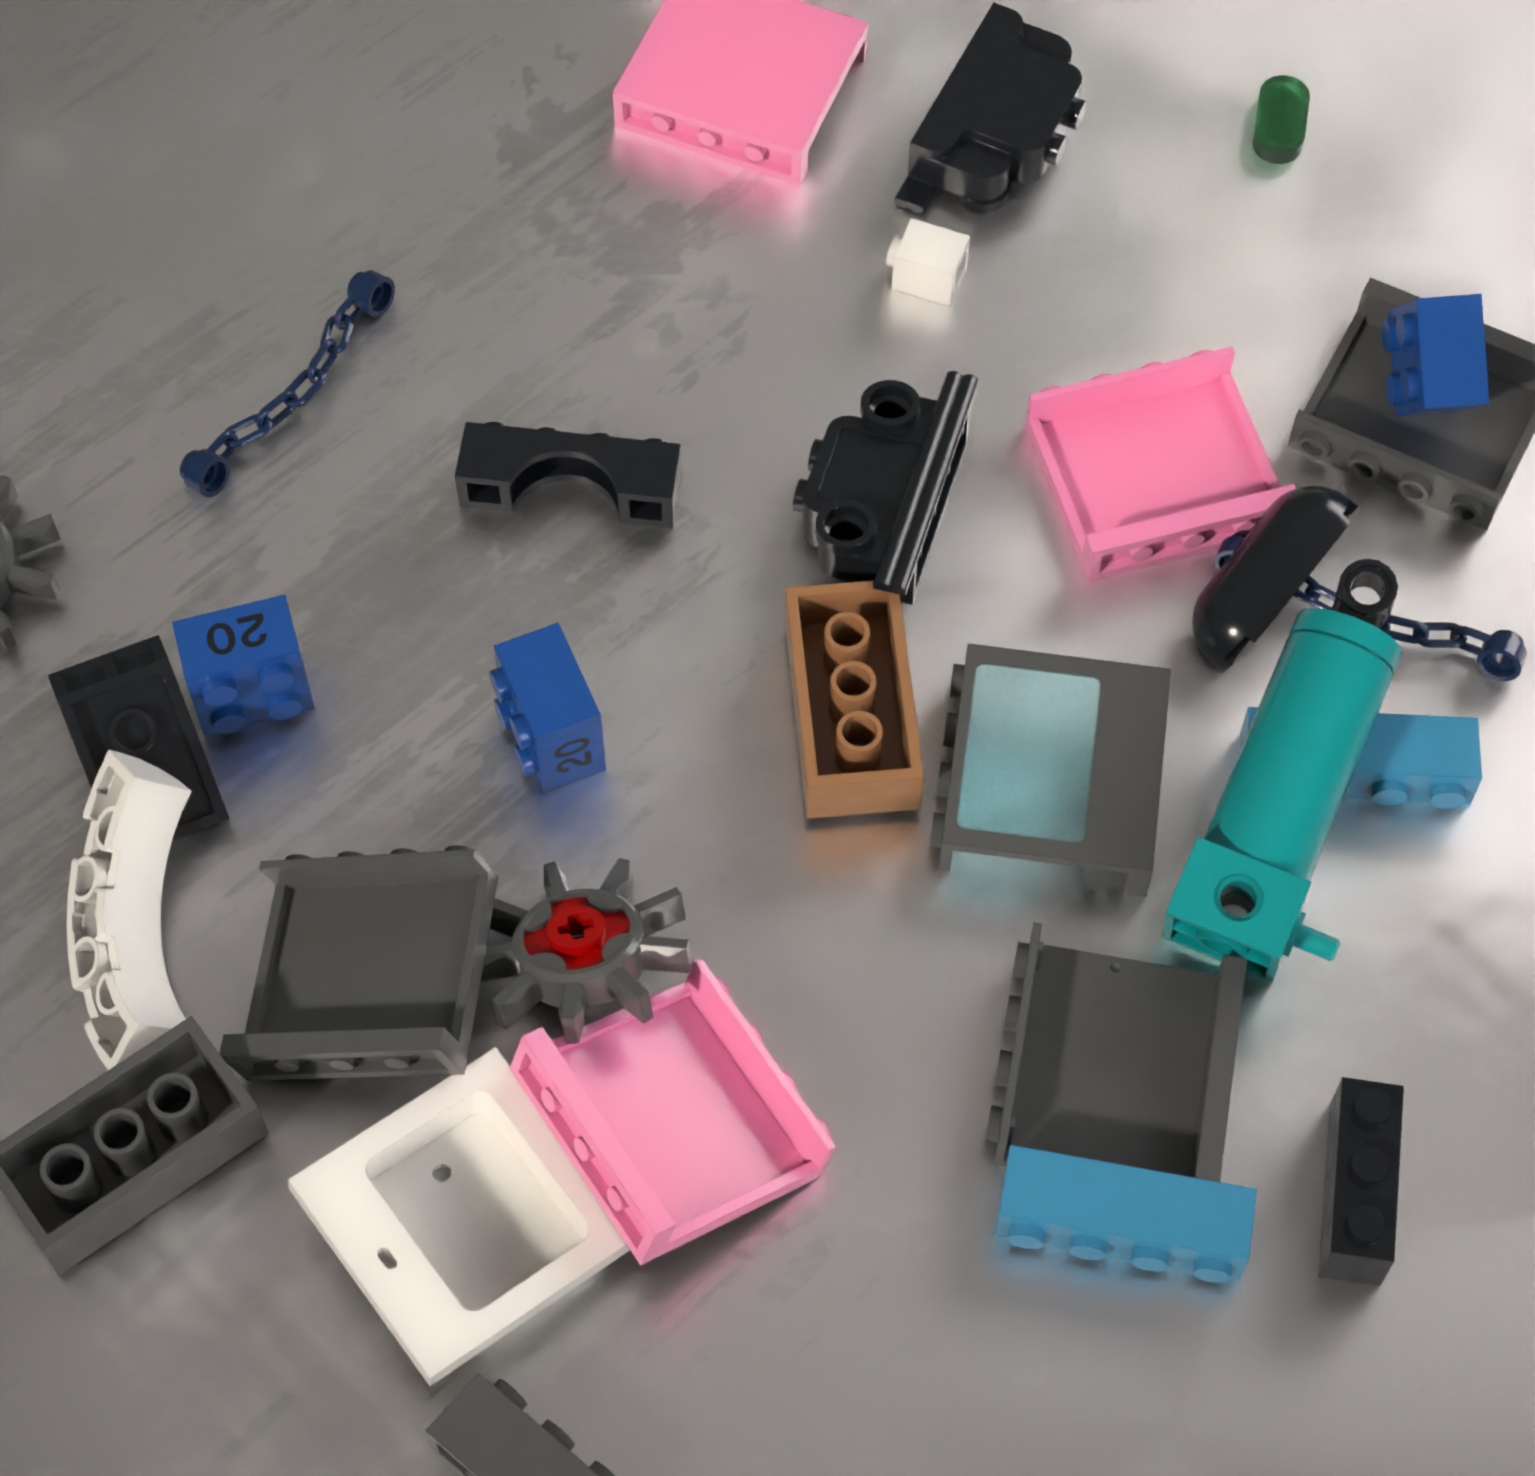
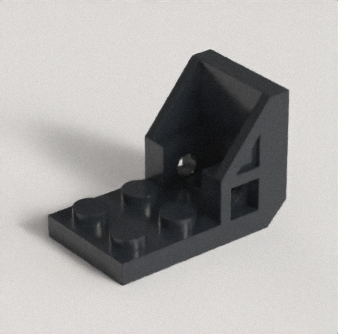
(136, 707)

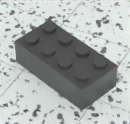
(126, 1144)

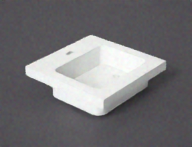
(469, 1211)

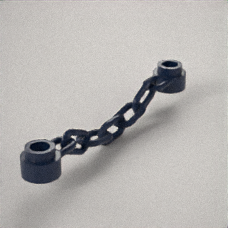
(209, 472)
(1498, 658)

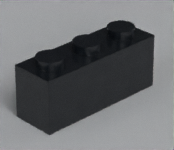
(1361, 1181)

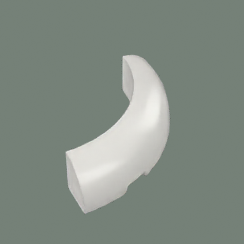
(117, 906)

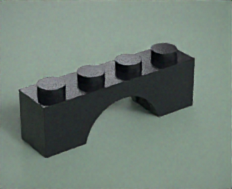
(507, 462)

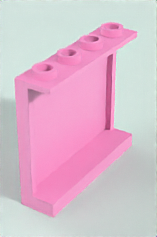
(739, 79)
(1152, 462)
(674, 1115)

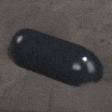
(1267, 570)

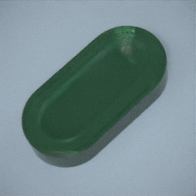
(1281, 119)

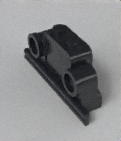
(996, 116)
(885, 483)

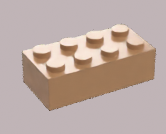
(852, 700)

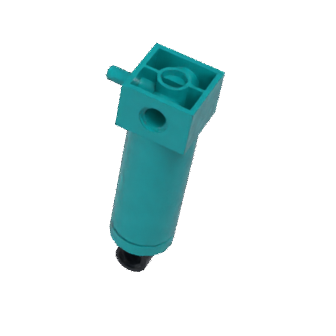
(1290, 783)

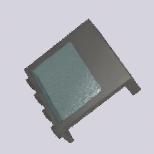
(1054, 761)

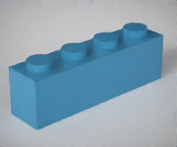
(1414, 760)
(1126, 1214)

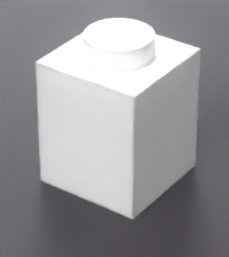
(928, 261)

